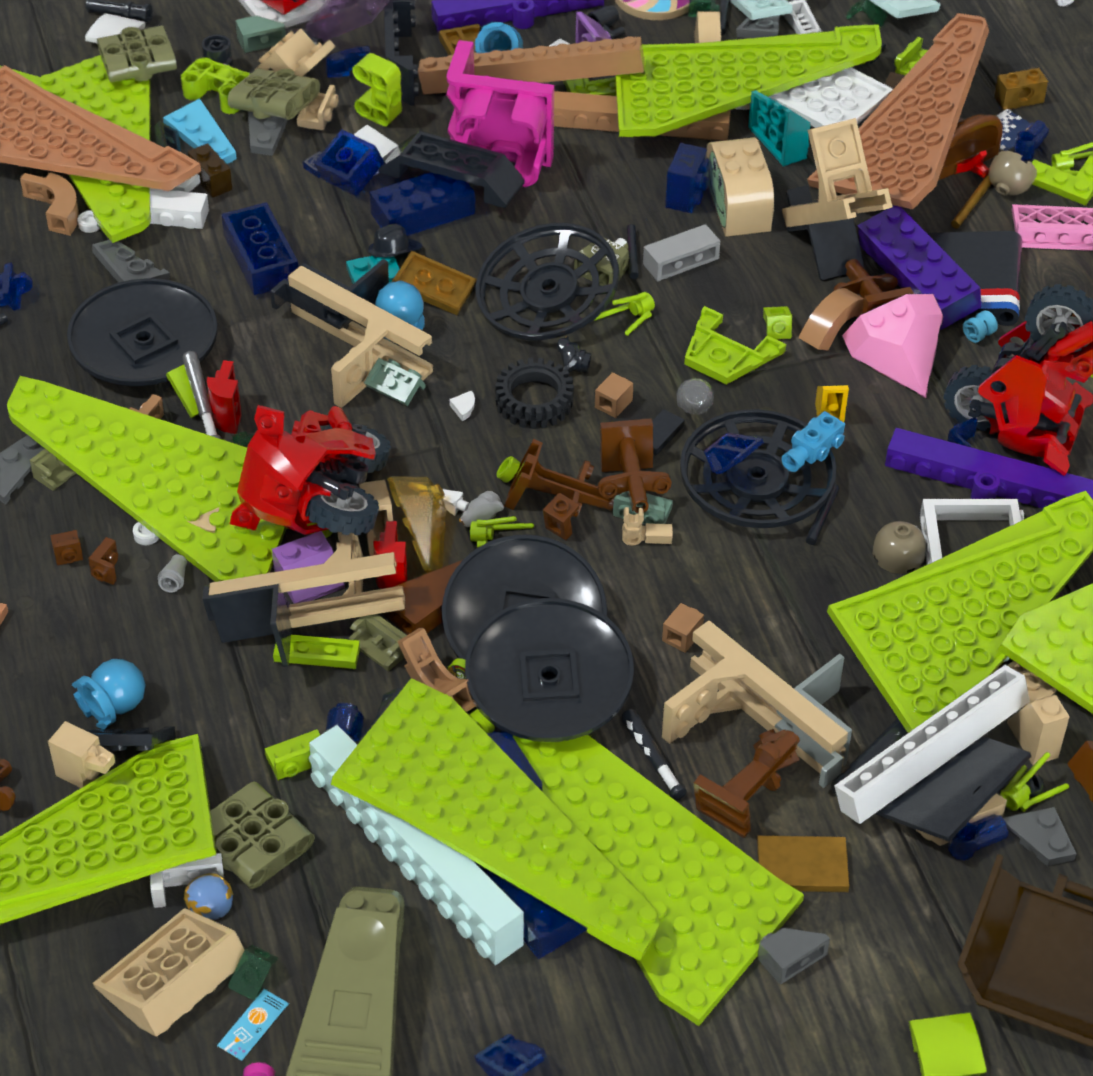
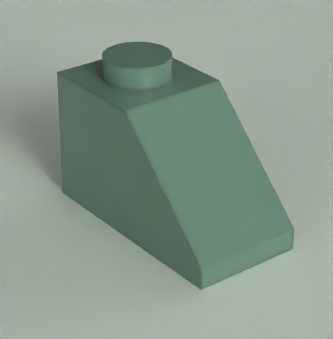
(259, 33)

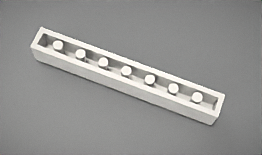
(932, 744)

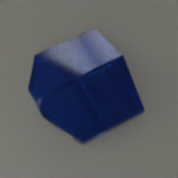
(730, 451)
(509, 1057)

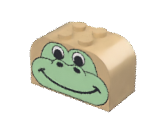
(740, 186)

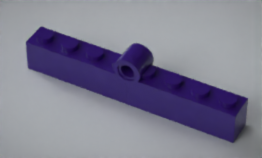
(461, 13)
(981, 471)

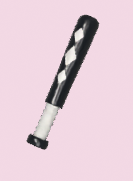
(651, 750)

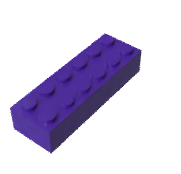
(919, 263)

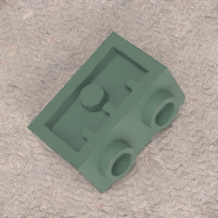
(393, 381)
(657, 512)

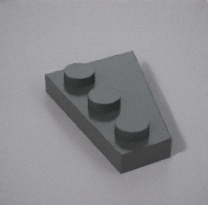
(759, 28)
(124, 264)

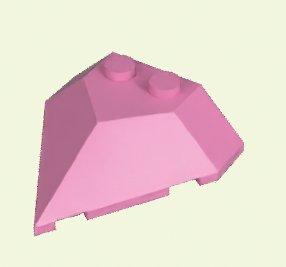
(899, 339)

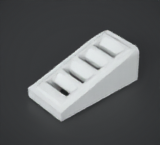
(802, 8)

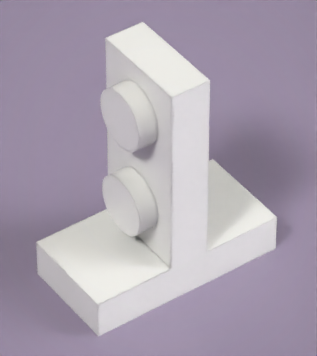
(183, 875)

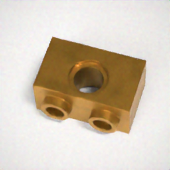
(1020, 88)

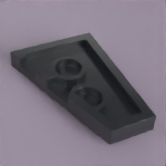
(133, 737)

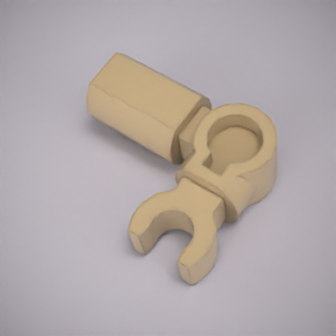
(634, 532)

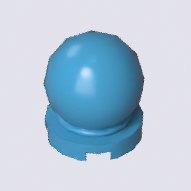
(498, 37)
(403, 302)
(111, 690)

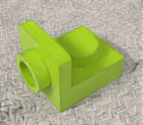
(778, 322)

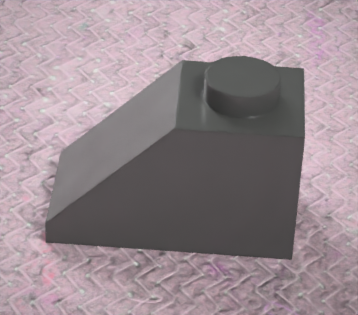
(791, 952)

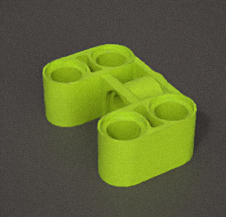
(210, 75)
(383, 100)

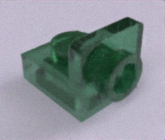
(702, 6)

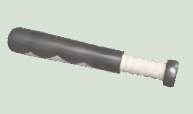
(199, 391)

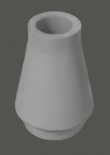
(172, 575)

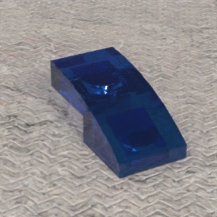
(343, 61)

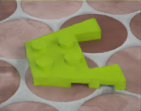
(723, 357)

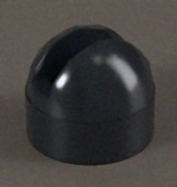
(1037, 779)

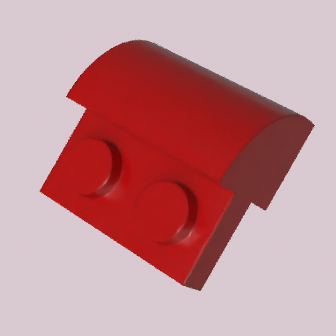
(225, 398)
(387, 544)

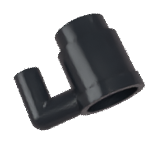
(606, 18)

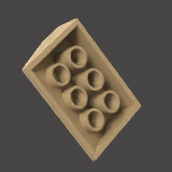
(171, 971)

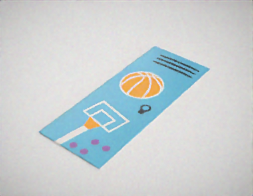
(252, 1024)

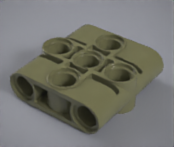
(136, 53)
(273, 93)
(276, 830)

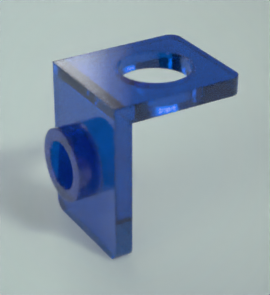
(963, 432)

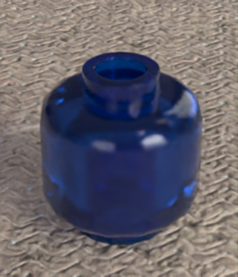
(347, 718)

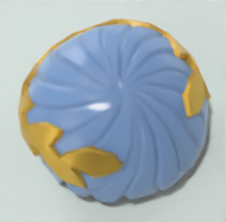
(209, 896)

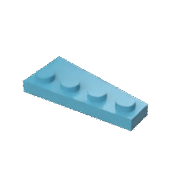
(198, 128)

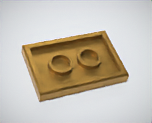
(436, 282)
(806, 861)

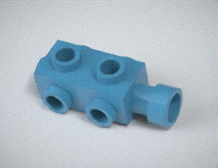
(814, 441)

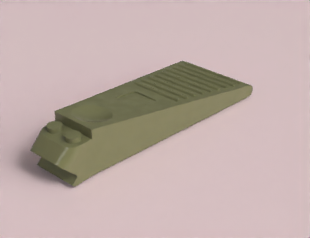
(354, 994)

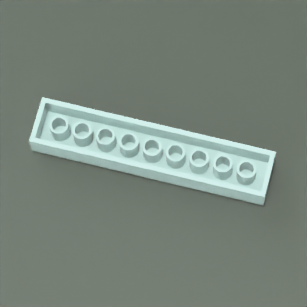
(441, 873)

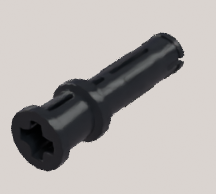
(126, 10)

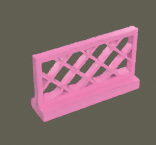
(1050, 232)

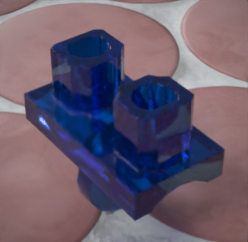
(12, 287)

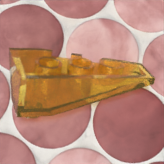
(425, 517)

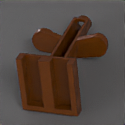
(871, 287)
(630, 448)
(536, 477)
(729, 803)

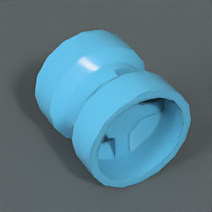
(981, 325)

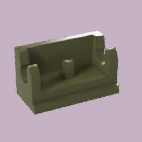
(50, 470)
(378, 640)

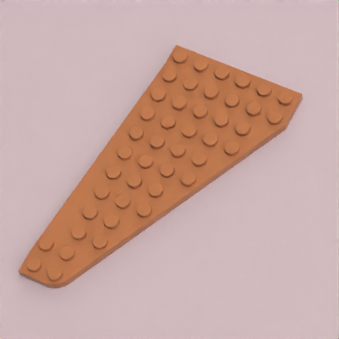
(916, 122)
(64, 138)

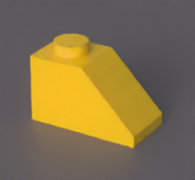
(832, 400)

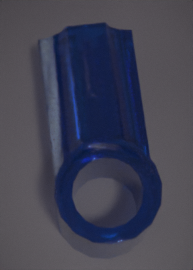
(1029, 139)
(977, 836)

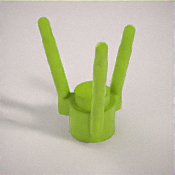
(1065, 159)
(638, 304)
(483, 530)
(1018, 792)

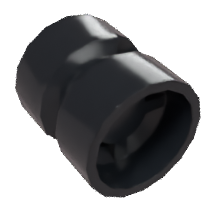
(218, 49)

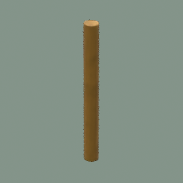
(971, 203)

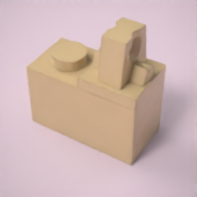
(78, 755)

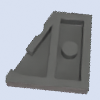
(1043, 834)

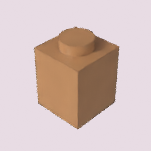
(614, 395)
(680, 626)

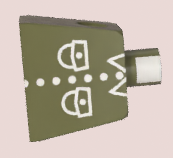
(604, 267)

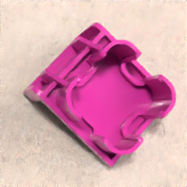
(501, 114)

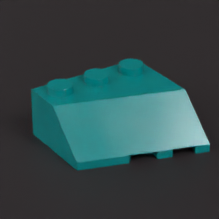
(779, 129)

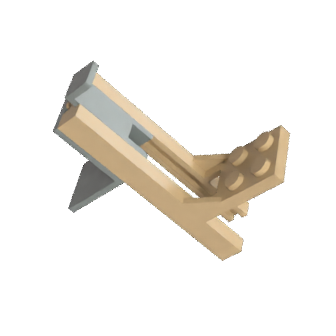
(765, 697)

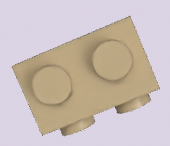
(319, 110)

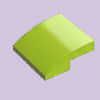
(947, 1046)

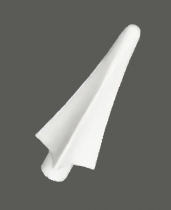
(454, 501)

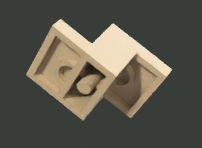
(295, 53)

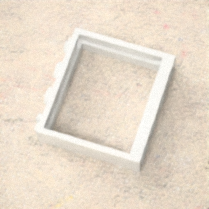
(962, 510)

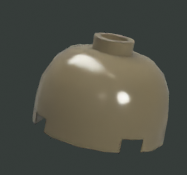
(1011, 173)
(899, 547)

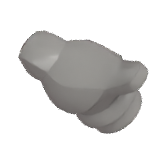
(482, 508)

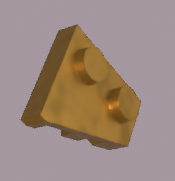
(450, 37)

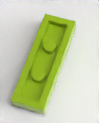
(322, 651)

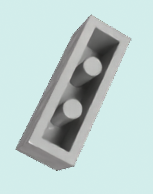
(681, 252)

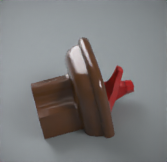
(972, 144)

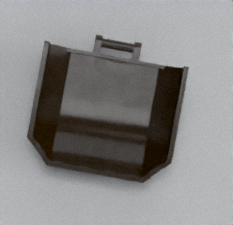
(1033, 954)

